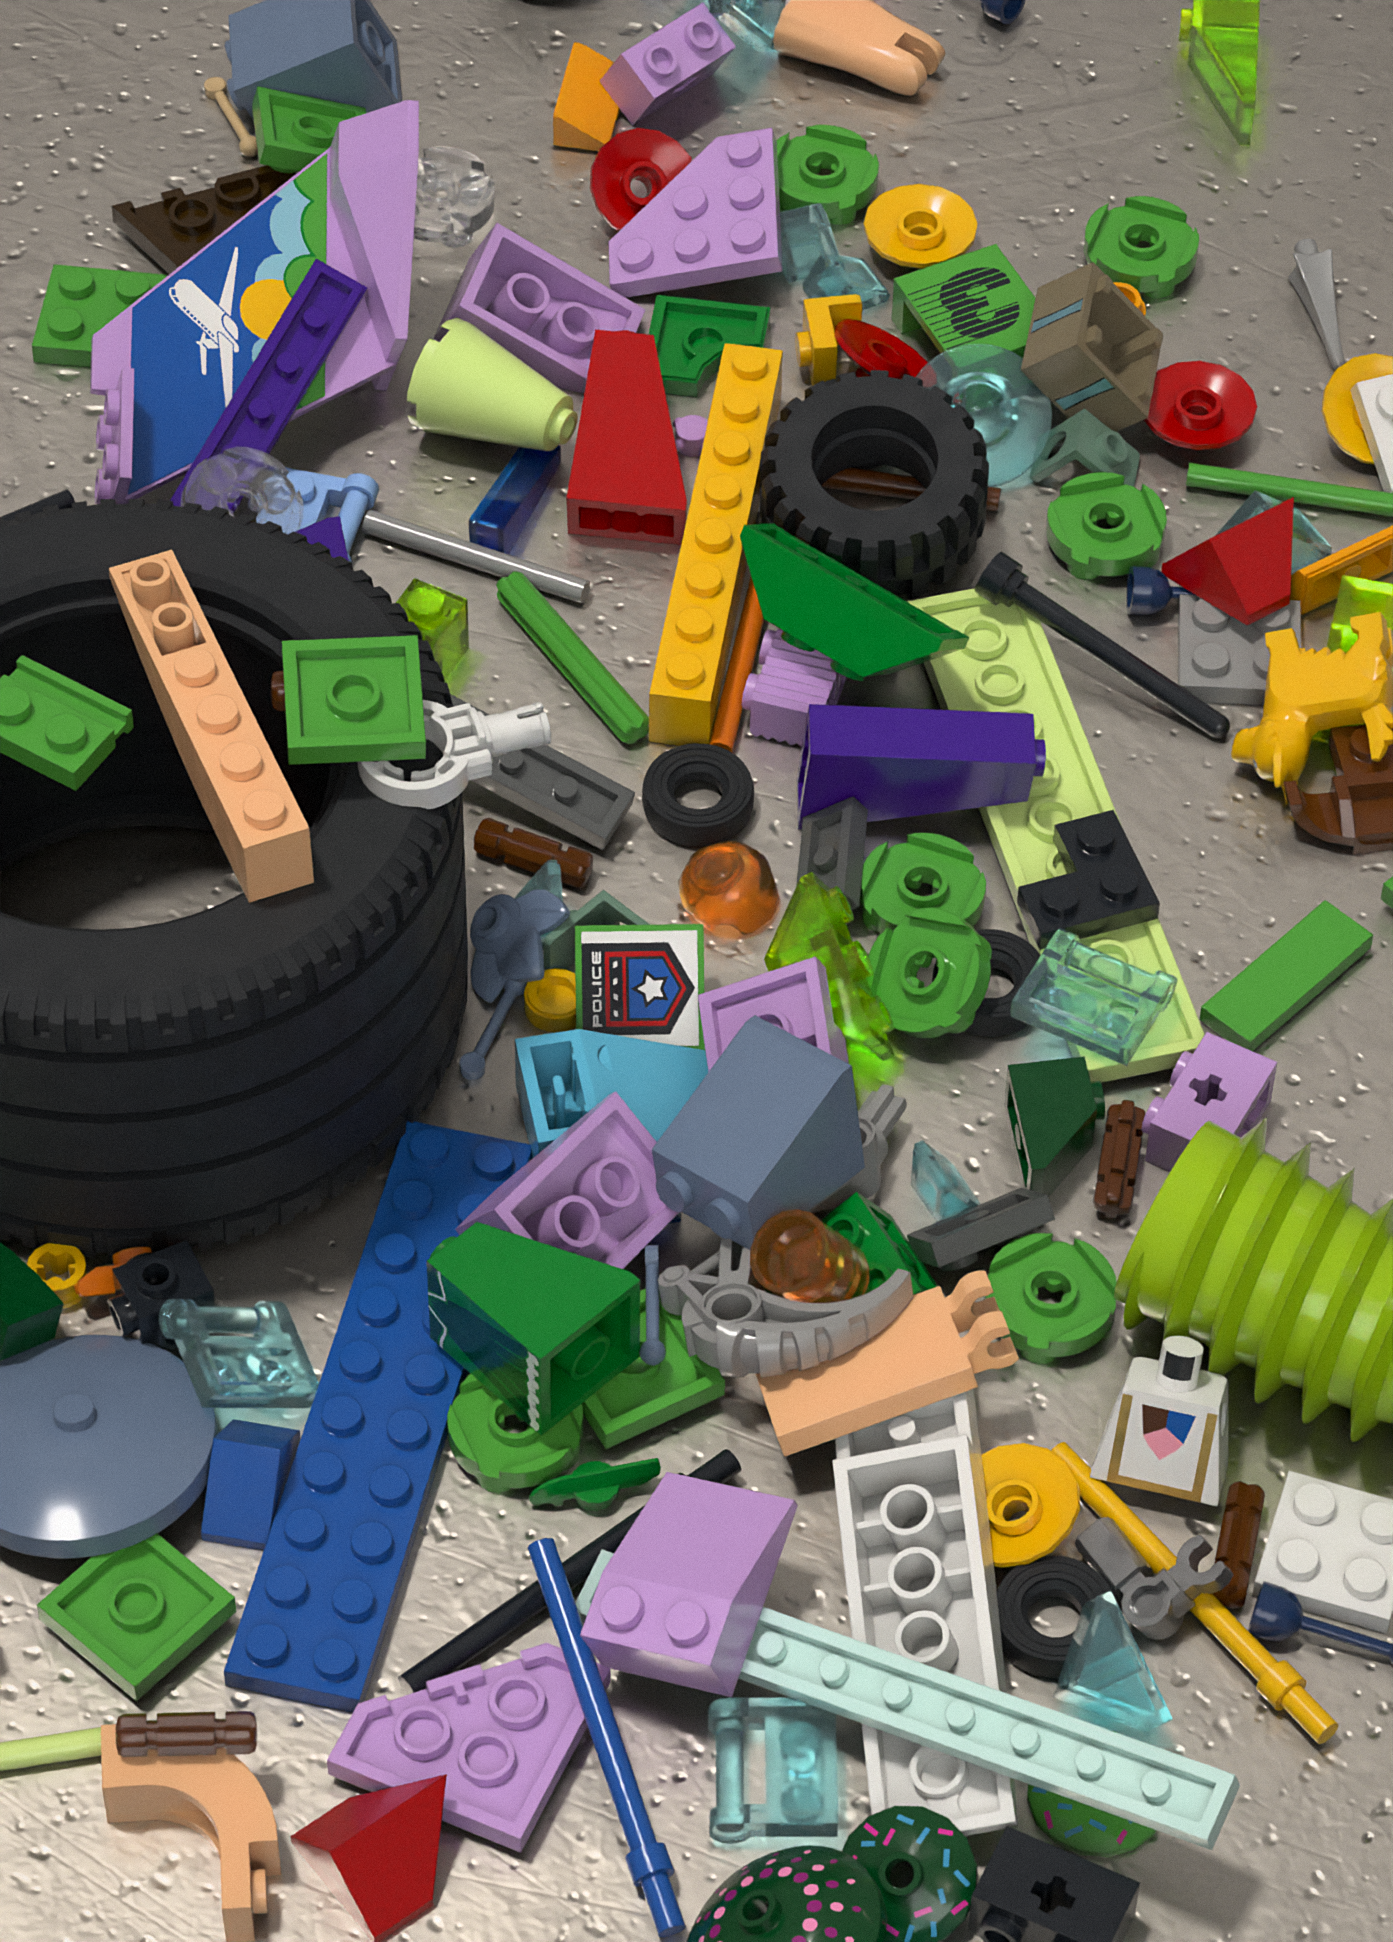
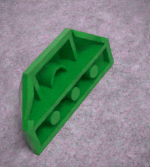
(839, 610)

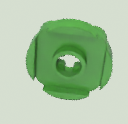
(833, 148)
(1151, 270)
(1101, 551)
(923, 859)
(961, 978)
(1061, 1328)
(504, 1458)

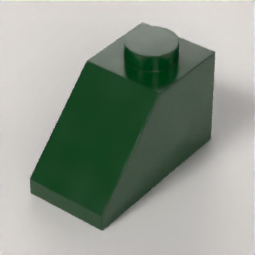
(1051, 1118)

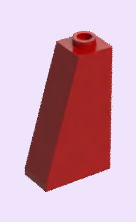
(625, 451)

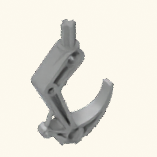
(750, 1331)

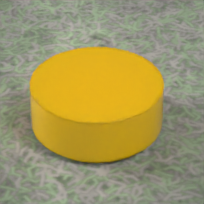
(552, 1001)

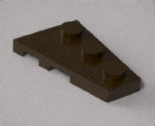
(185, 224)

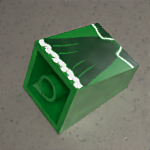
(532, 1319)

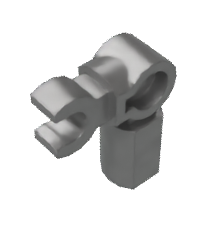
(1150, 1602)

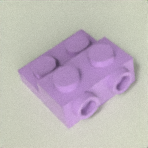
(787, 997)

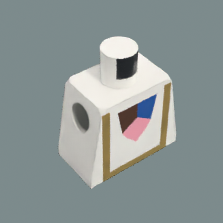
(1168, 1427)

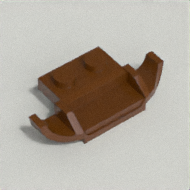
(1359, 799)

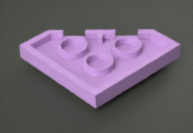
(707, 223)
(491, 1730)

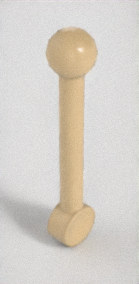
(216, 89)

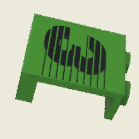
(966, 302)

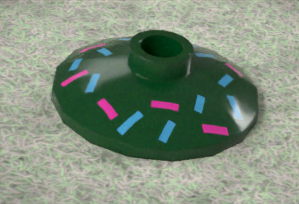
(942, 1866)

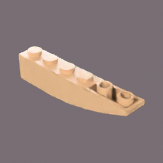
(214, 729)

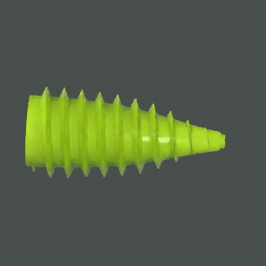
(1270, 1274)

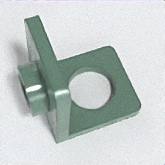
(1091, 445)
(600, 910)

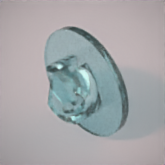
(1001, 401)

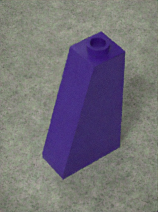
(915, 760)

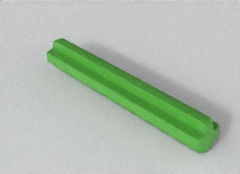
(573, 658)

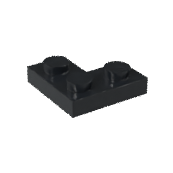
(1103, 884)

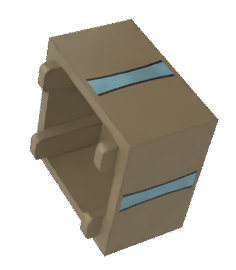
(1092, 349)

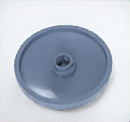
(97, 1445)

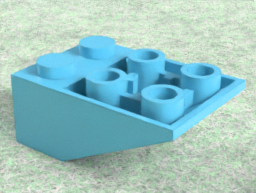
(574, 1070)

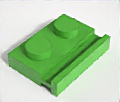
(57, 723)

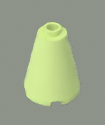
(486, 394)

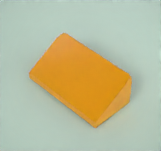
(584, 109)
(1321, 580)

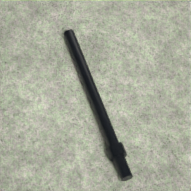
(531, 1599)

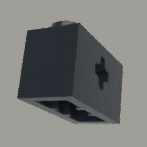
(1034, 1877)

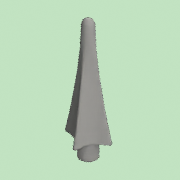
(1315, 286)

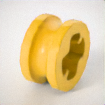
(60, 1260)

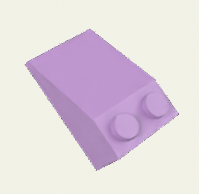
(537, 307)
(585, 1190)
(689, 1583)

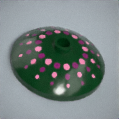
(795, 1898)

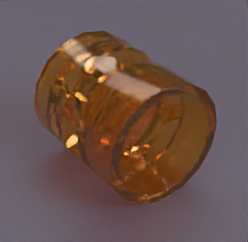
(807, 1260)

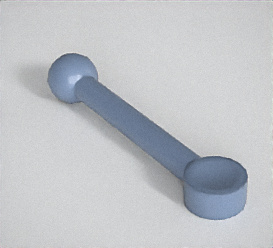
(473, 1063)
(652, 1350)

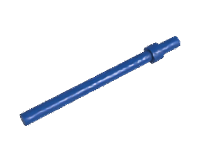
(648, 1859)

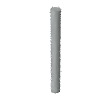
(474, 555)

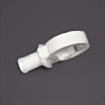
(468, 751)

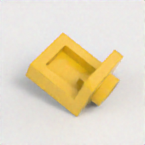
(816, 343)

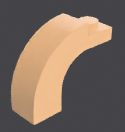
(211, 1797)

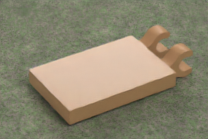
(896, 1371)

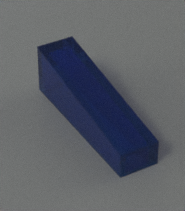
(513, 498)

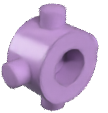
(690, 434)

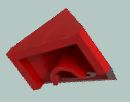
(1243, 567)
(379, 1853)

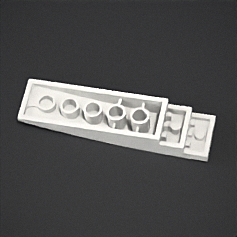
(924, 1591)

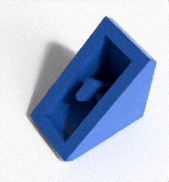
(247, 1482)

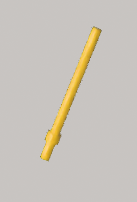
(1276, 1680)

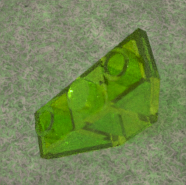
(818, 927)

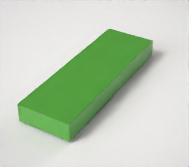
(1286, 977)

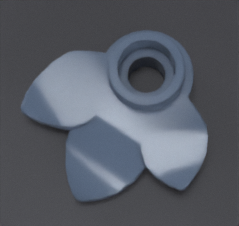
(509, 939)

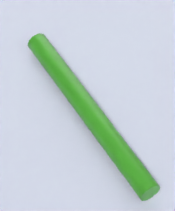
(1285, 488)

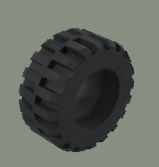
(889, 425)

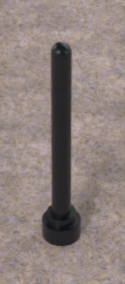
(1006, 583)

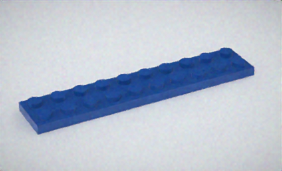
(368, 1440)

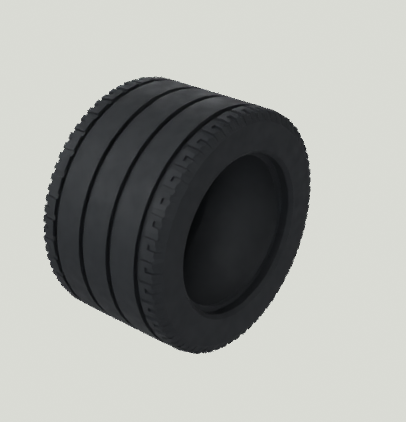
(248, 1050)

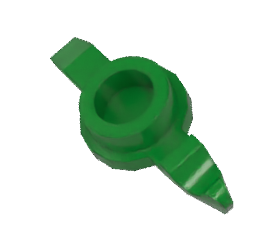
(595, 1483)

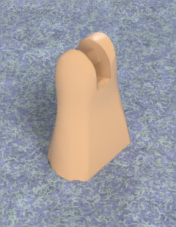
(859, 40)

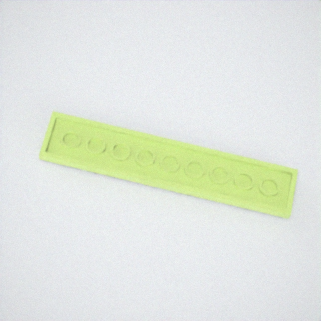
(1015, 671)

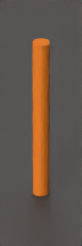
(739, 668)

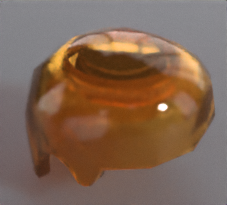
(729, 887)

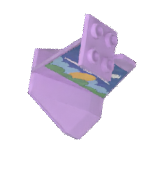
(195, 334)

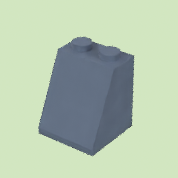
(314, 50)
(761, 1134)

